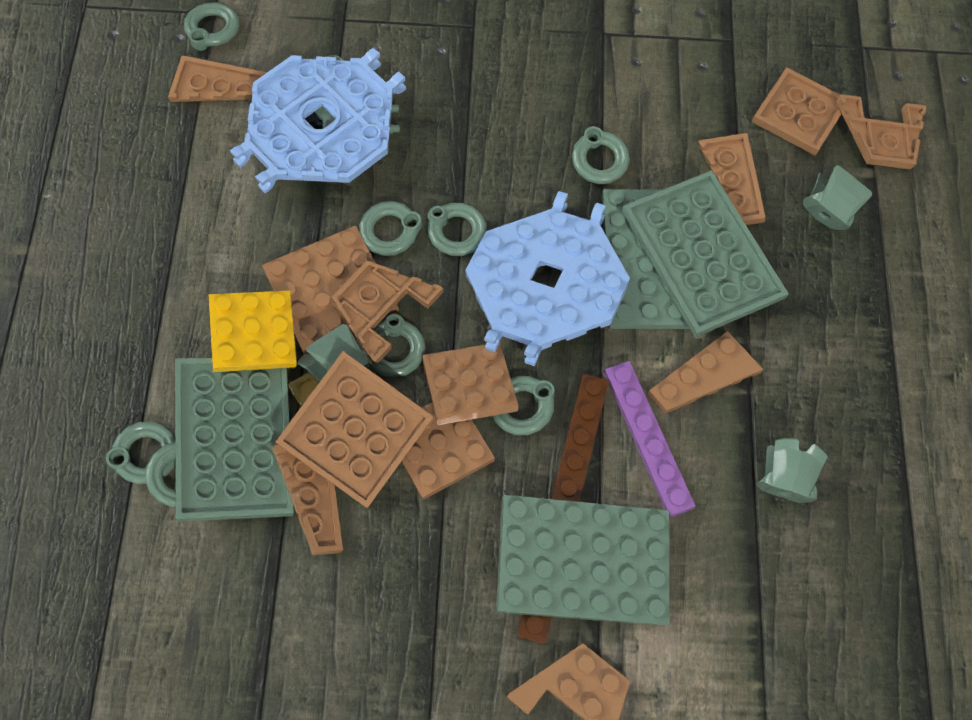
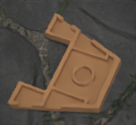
(884, 141)
(371, 296)
(581, 683)

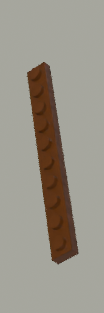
(572, 473)

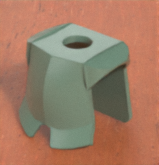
(836, 199)
(327, 350)
(791, 471)

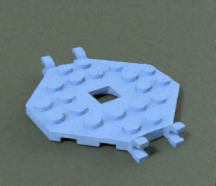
(298, 88)
(536, 313)

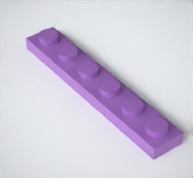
(649, 439)

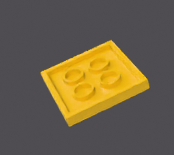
(252, 331)

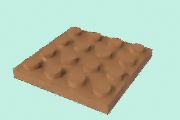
(314, 277)
(354, 429)

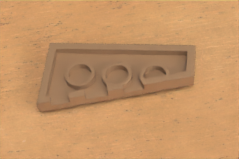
(211, 81)
(734, 168)
(707, 372)
(313, 501)

